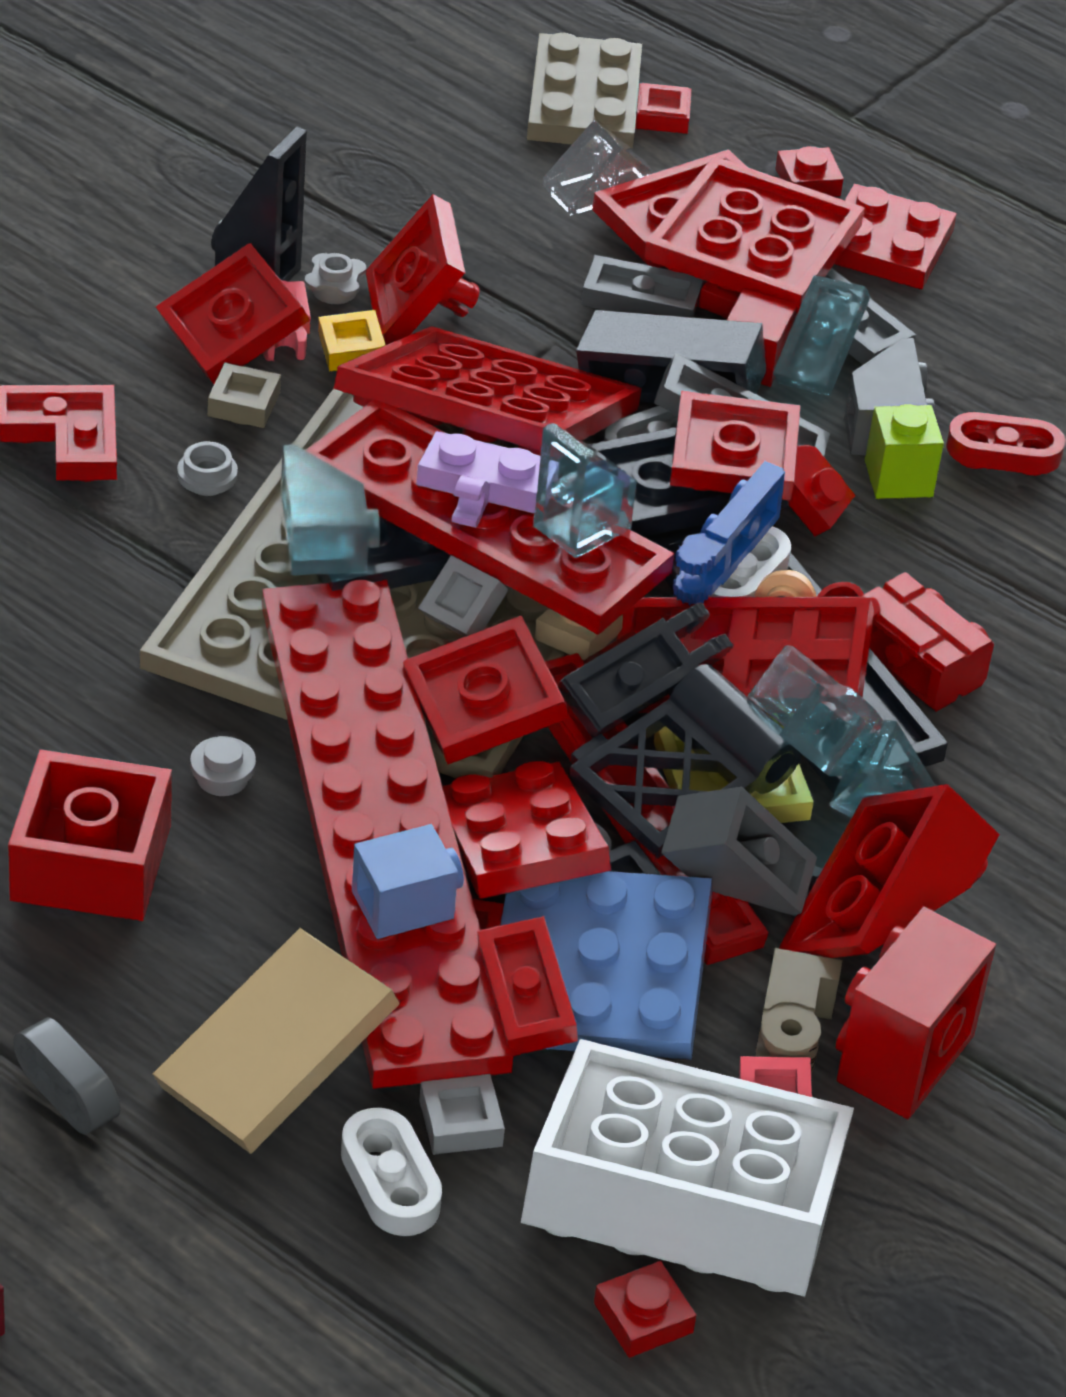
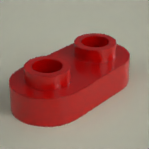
(1005, 443)

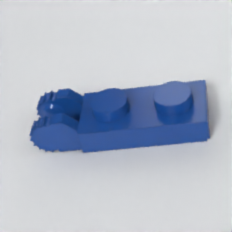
(727, 538)

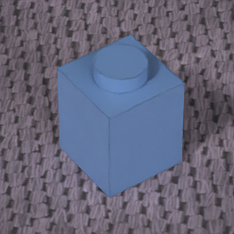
(406, 880)

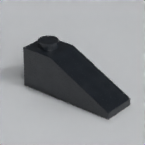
(270, 210)

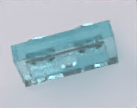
(821, 335)

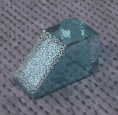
(580, 494)
(324, 516)

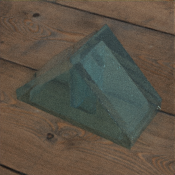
(883, 767)

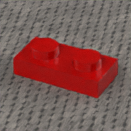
(527, 986)

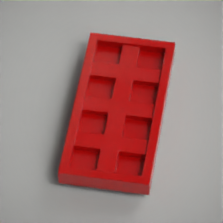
(824, 629)

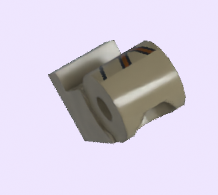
(797, 993)

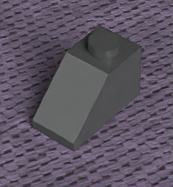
(740, 848)

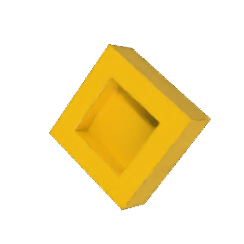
(349, 336)

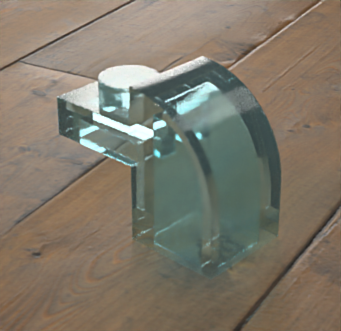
(817, 713)

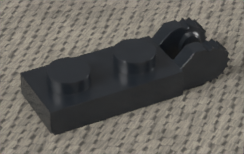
(638, 671)

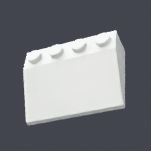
(687, 1167)

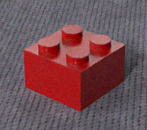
(90, 835)
(913, 1011)

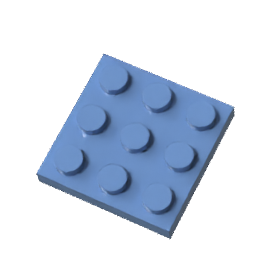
(626, 955)

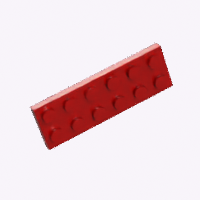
(383, 452)

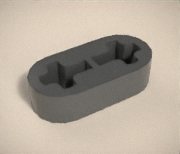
(66, 1075)

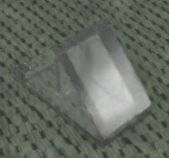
(590, 165)

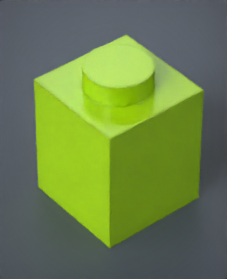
(903, 451)

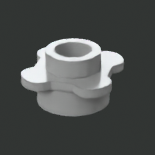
(335, 277)

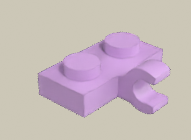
(479, 475)

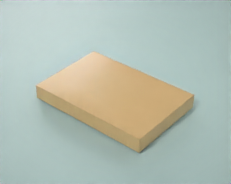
(276, 1039)

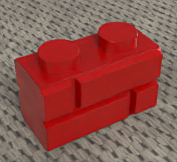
(928, 643)

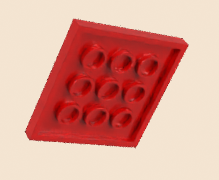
(485, 388)

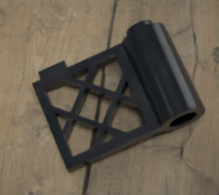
(713, 721)

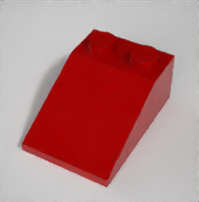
(888, 865)

